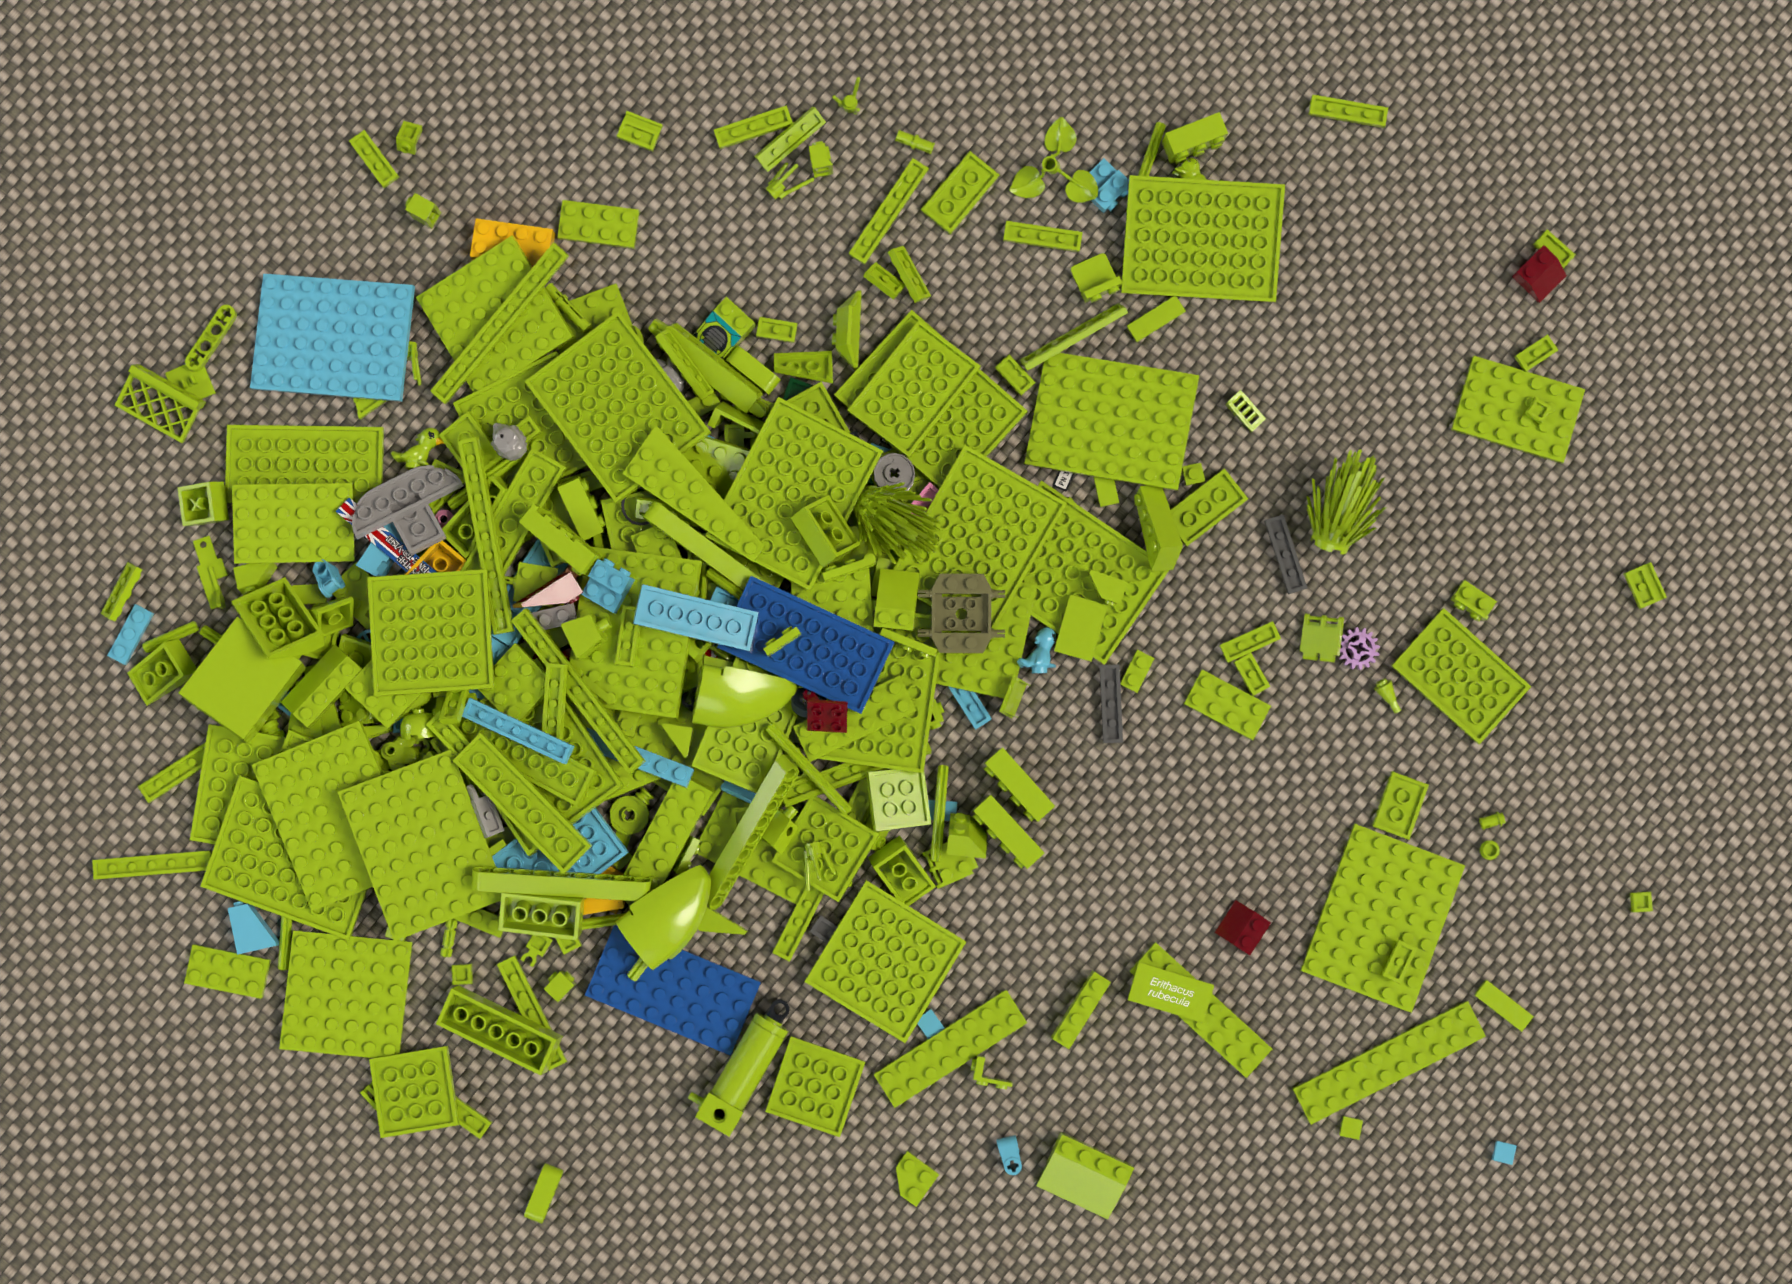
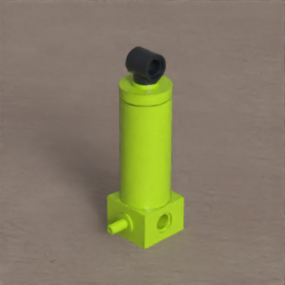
(743, 1070)

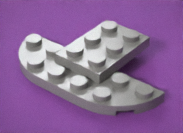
(405, 503)

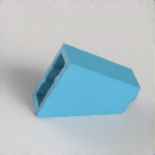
(250, 929)

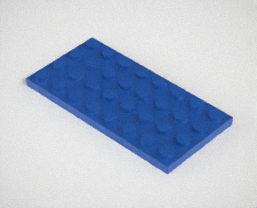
(830, 655)
(679, 995)

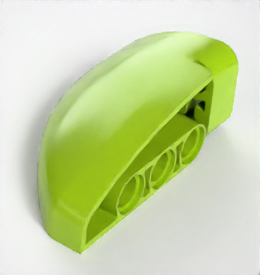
(738, 696)
(667, 916)

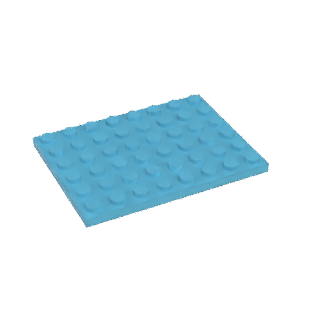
(332, 337)

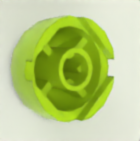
(415, 725)

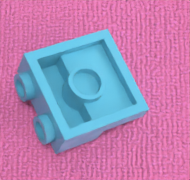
(1111, 185)
(608, 585)

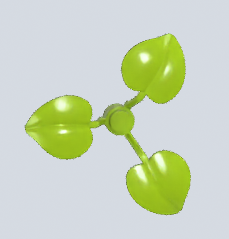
(1029, 182)

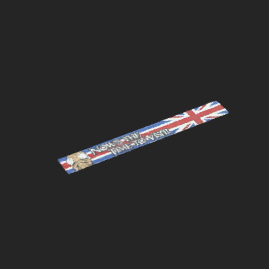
(387, 543)

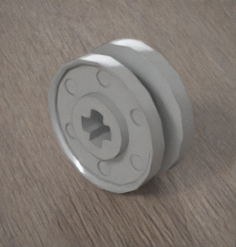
(896, 464)

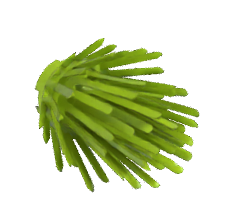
(1343, 512)
(894, 522)

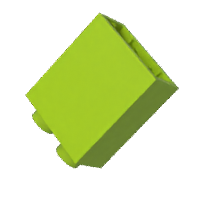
(240, 683)

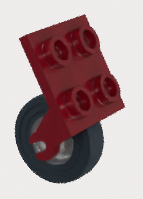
(820, 713)

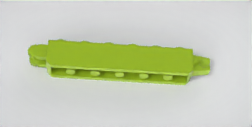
(716, 371)

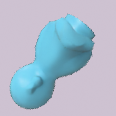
(1040, 657)

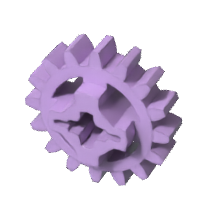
(1360, 640)

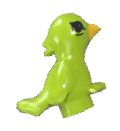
(418, 454)

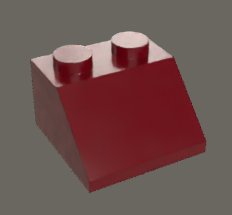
(1540, 274)
(1242, 927)

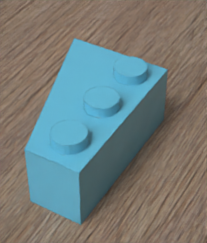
(375, 560)

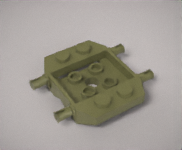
(977, 610)

